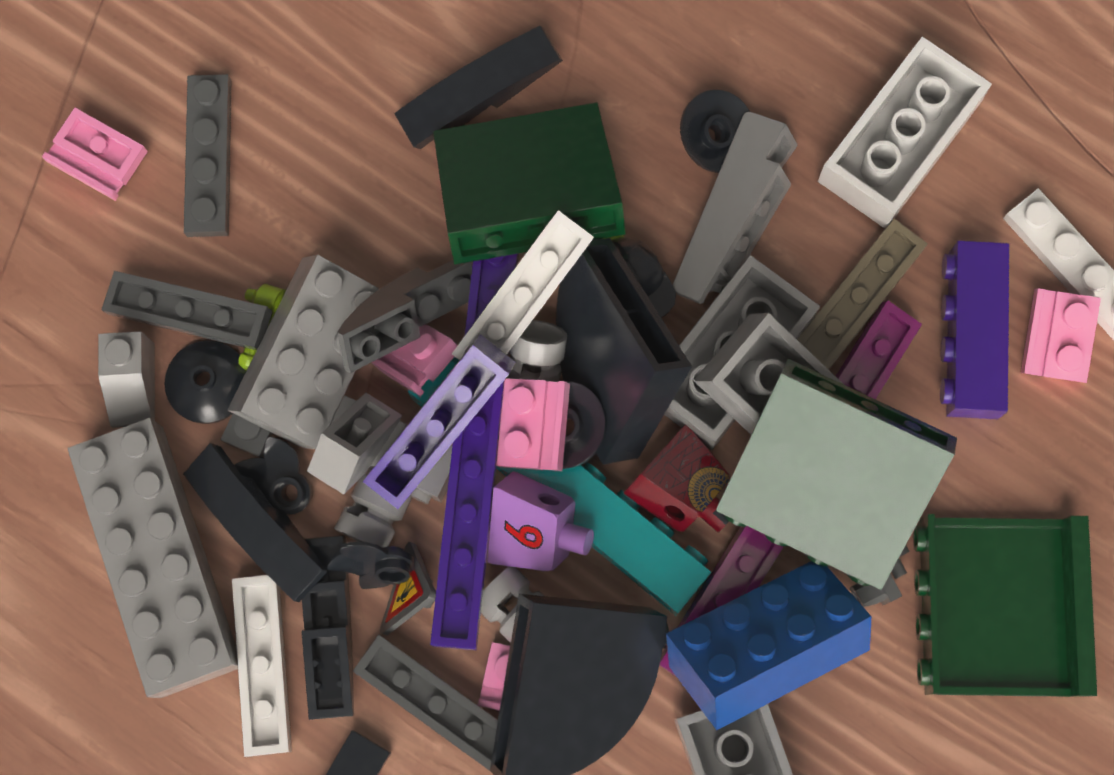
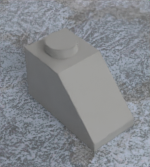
(127, 376)
(353, 443)

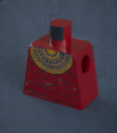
(682, 484)

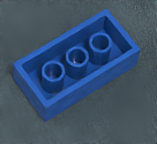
(768, 642)

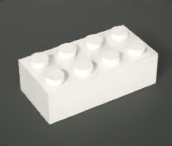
(903, 132)

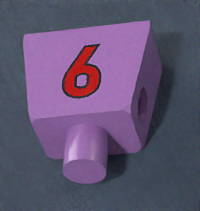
(533, 525)

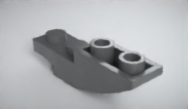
(398, 309)

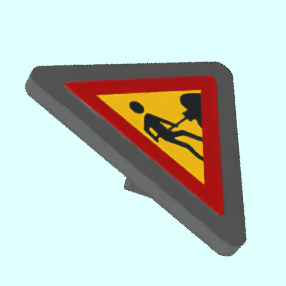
(410, 596)

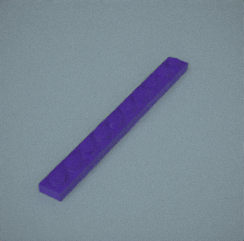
(470, 493)

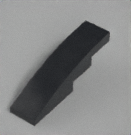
(479, 85)
(254, 524)
(328, 638)

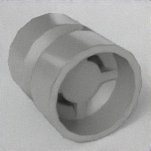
(539, 352)
(370, 516)
(498, 593)

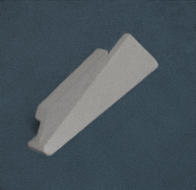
(738, 206)

